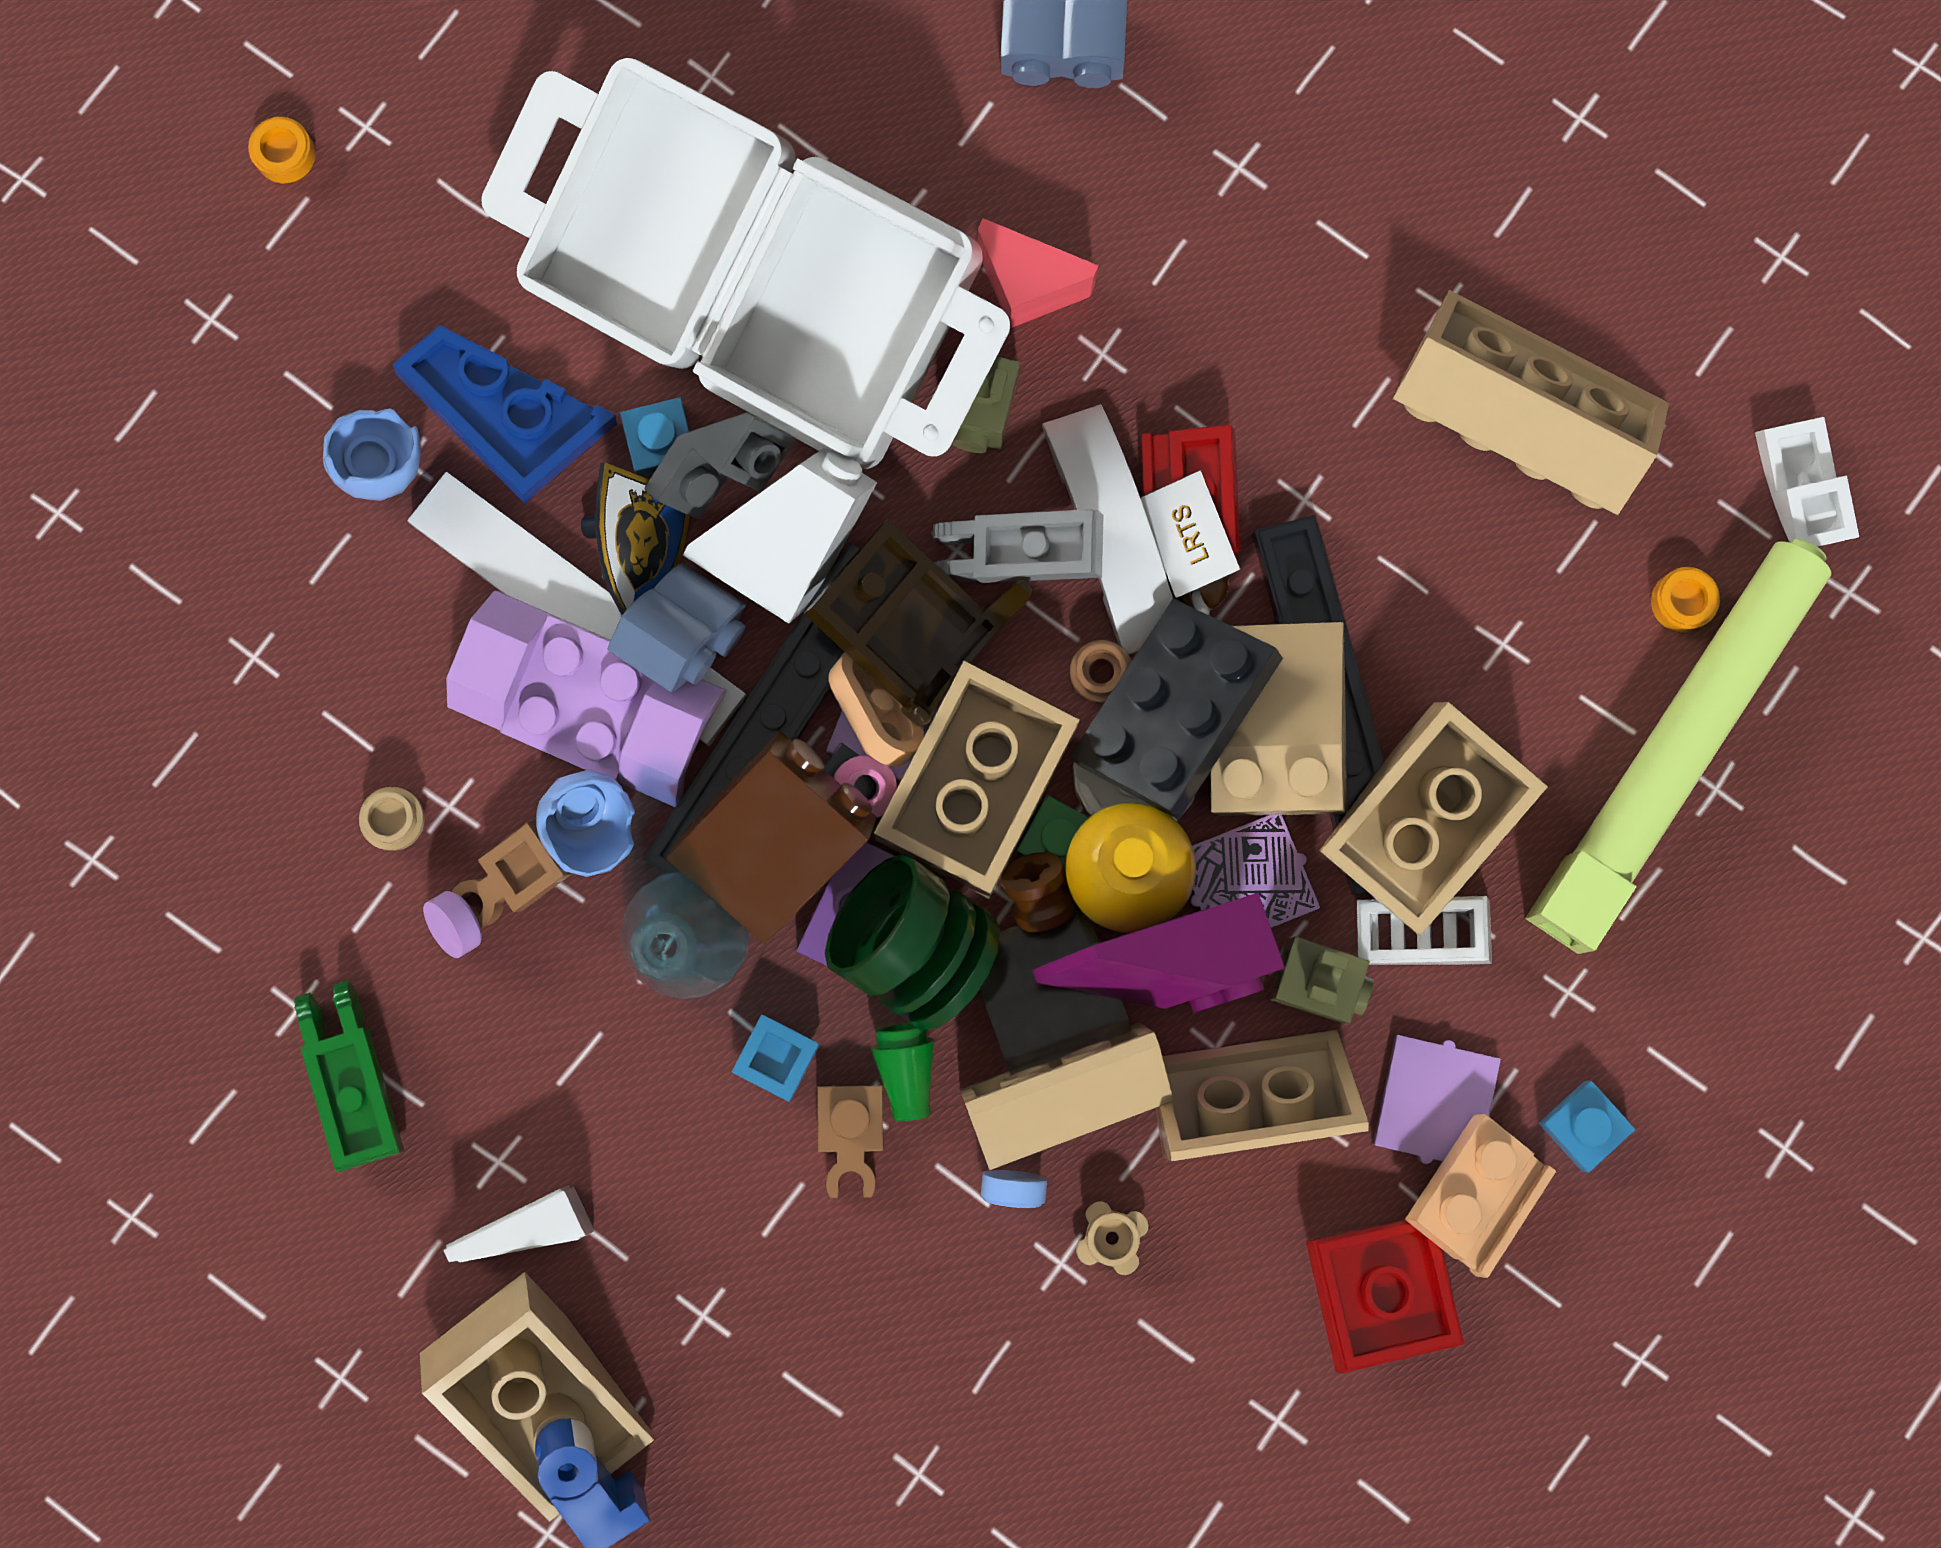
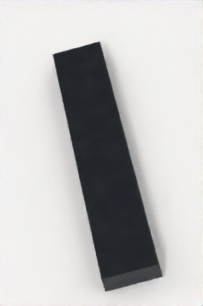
(1305, 592)
(780, 701)

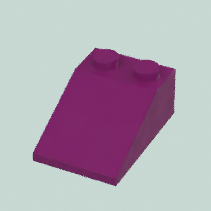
(1191, 959)

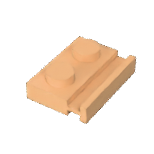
(1480, 1195)

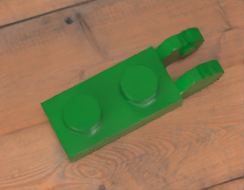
(347, 1082)

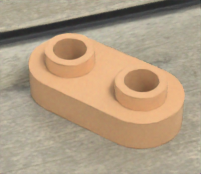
(874, 714)

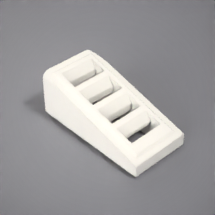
(1480, 935)
(544, 1222)

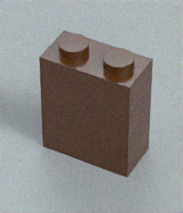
(774, 836)

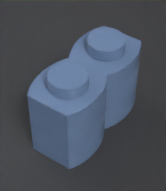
(1064, 40)
(678, 628)

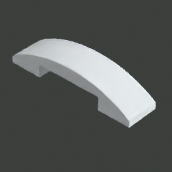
(1100, 480)

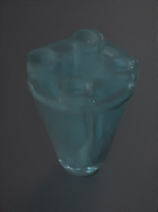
(706, 936)

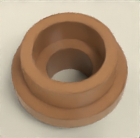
(1091, 654)

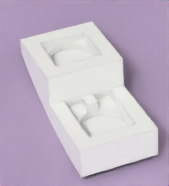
(1804, 483)

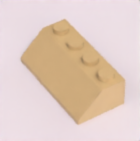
(1533, 404)

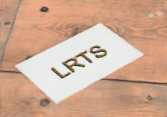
(1189, 534)

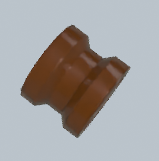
(1038, 891)

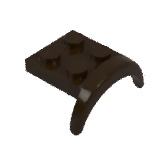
(908, 619)

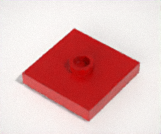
(1383, 1295)

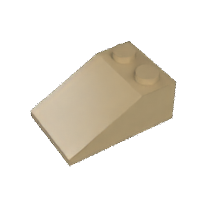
(1294, 738)
(1431, 815)
(514, 1373)

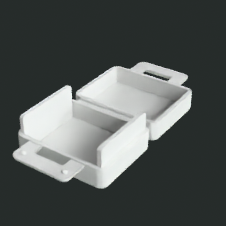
(700, 242)

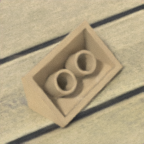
(1067, 1096)
(1258, 1096)

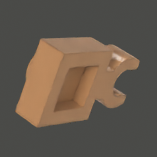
(517, 873)
(850, 1125)

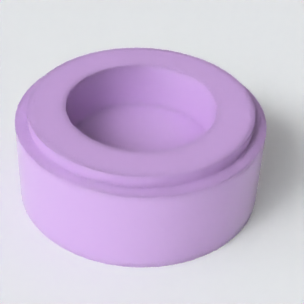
(452, 924)

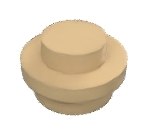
(391, 818)

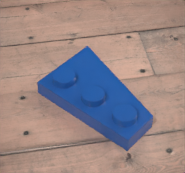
(506, 417)

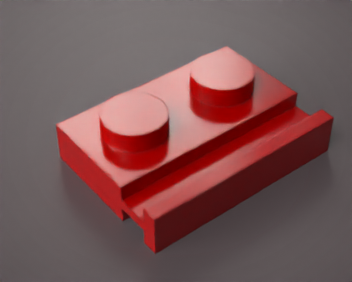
(1187, 451)

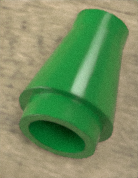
(905, 1067)

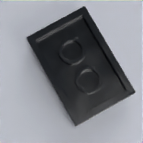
(1176, 707)

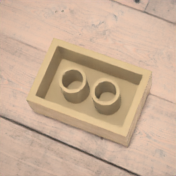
(976, 779)

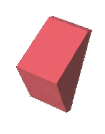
(1031, 275)

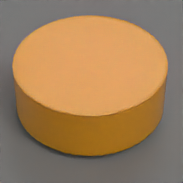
(282, 150)
(1685, 599)

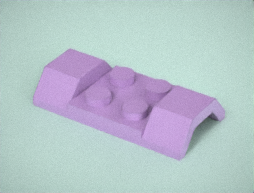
(576, 698)

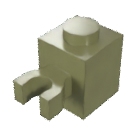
(990, 410)
(1321, 981)

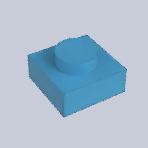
(652, 432)
(775, 1058)
(1586, 1126)

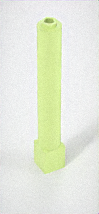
(1599, 874)

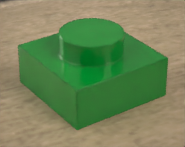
(1052, 829)

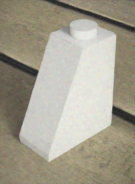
(788, 534)

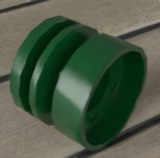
(912, 942)

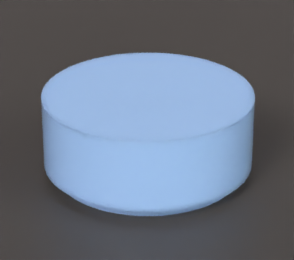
(1013, 1188)

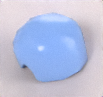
(372, 454)
(586, 823)

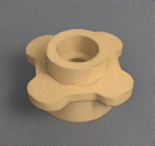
(1121, 1254)

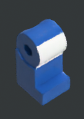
(583, 1489)

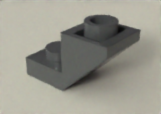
(705, 457)

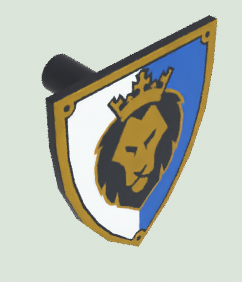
(634, 535)

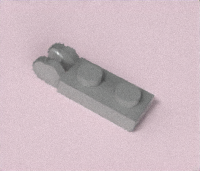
(1025, 546)

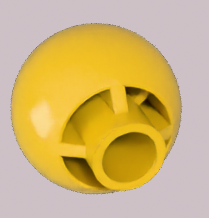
(1130, 867)

